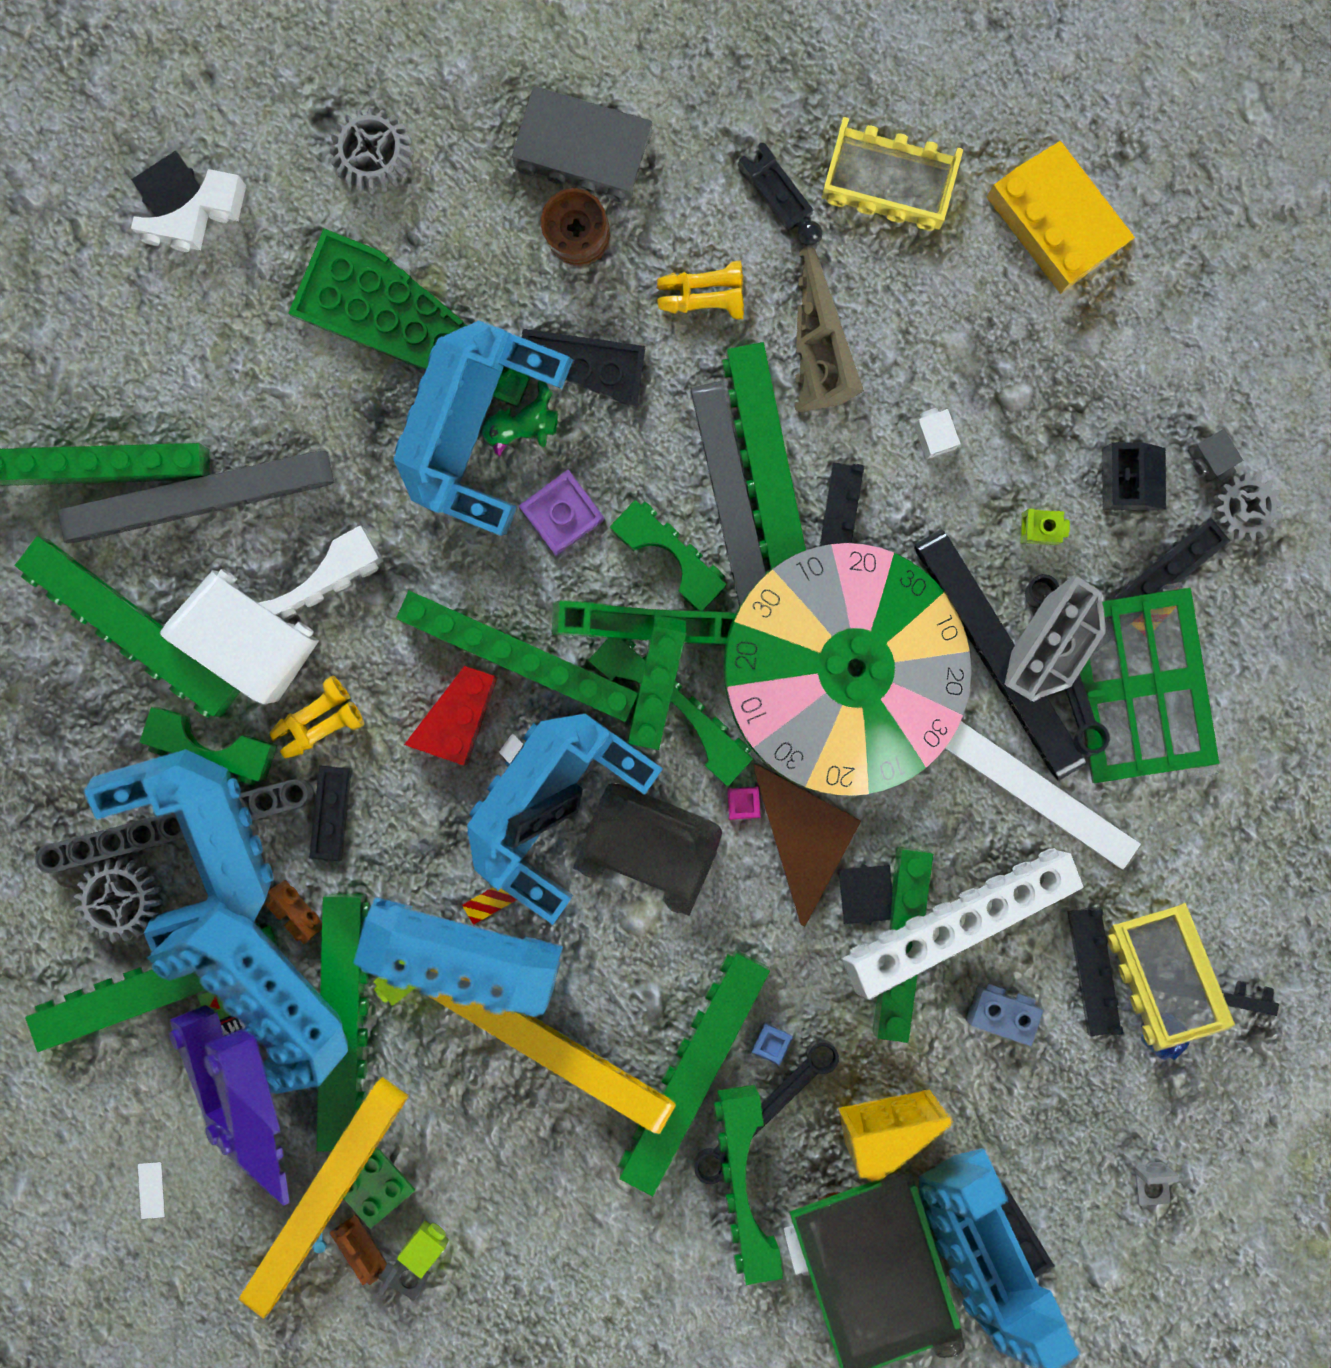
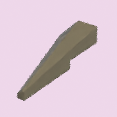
(826, 364)

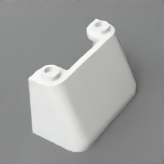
(239, 638)

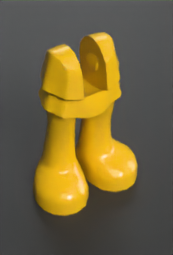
(730, 299)
(346, 716)

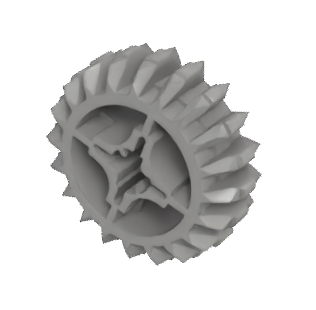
(362, 158)
(119, 911)

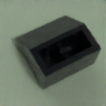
(1133, 476)

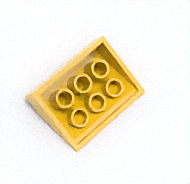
(1059, 216)
(891, 1130)

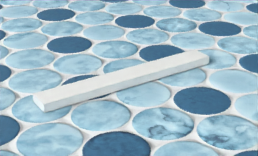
(1042, 796)

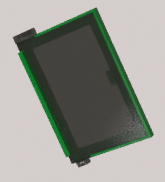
(878, 1273)

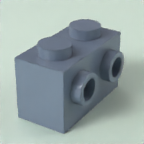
(1004, 1014)

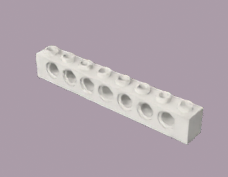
(1059, 882)

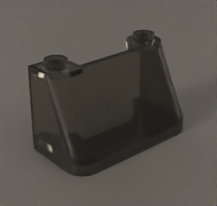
(650, 844)

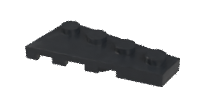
(598, 364)

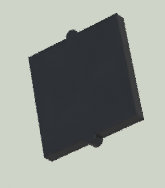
(167, 185)
(865, 894)

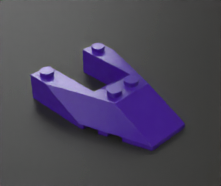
(232, 1095)

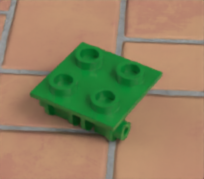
(378, 1189)

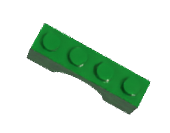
(641, 529)
(657, 682)
(172, 733)

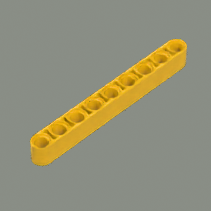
(570, 1062)
(323, 1197)

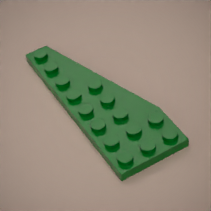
(380, 306)

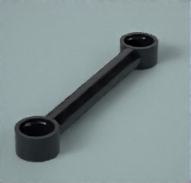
(1076, 693)
(776, 1101)

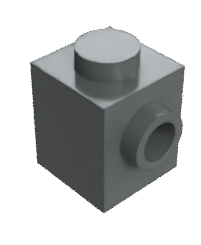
(1215, 456)

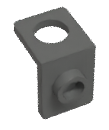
(391, 1277)

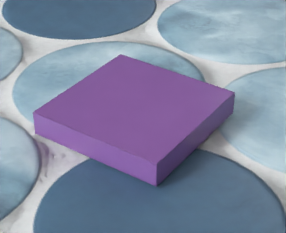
(562, 512)

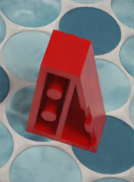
(456, 717)

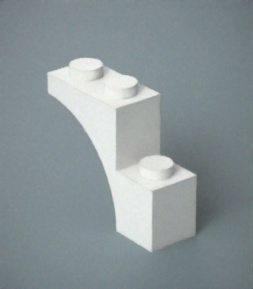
(184, 229)

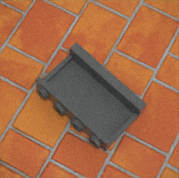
(581, 144)

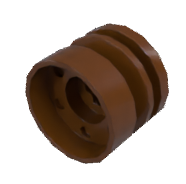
(563, 215)

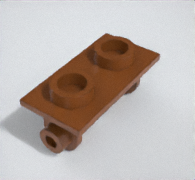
(303, 921)
(359, 1250)

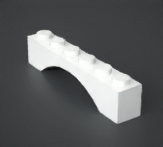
(347, 558)

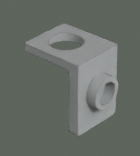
(1154, 1174)

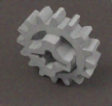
(1262, 507)

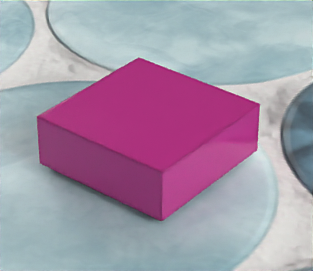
(743, 803)

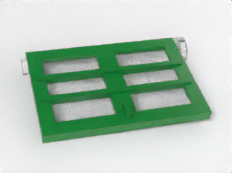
(1150, 690)

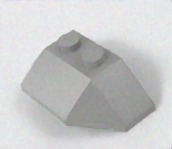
(1057, 640)

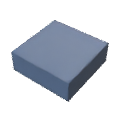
(772, 1043)

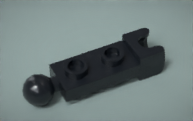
(781, 194)

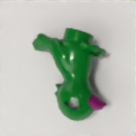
(530, 423)

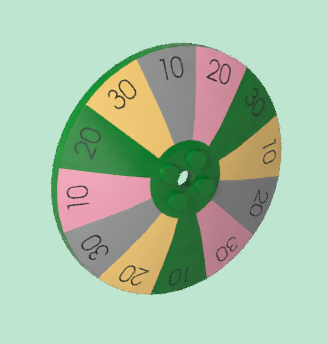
(793, 682)

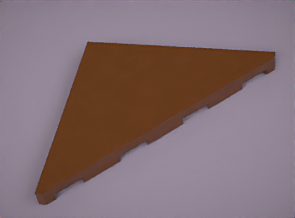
(808, 838)

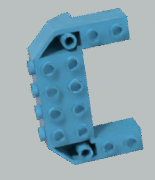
(450, 414)
(547, 763)
(212, 825)
(488, 958)
(262, 991)
(988, 1265)

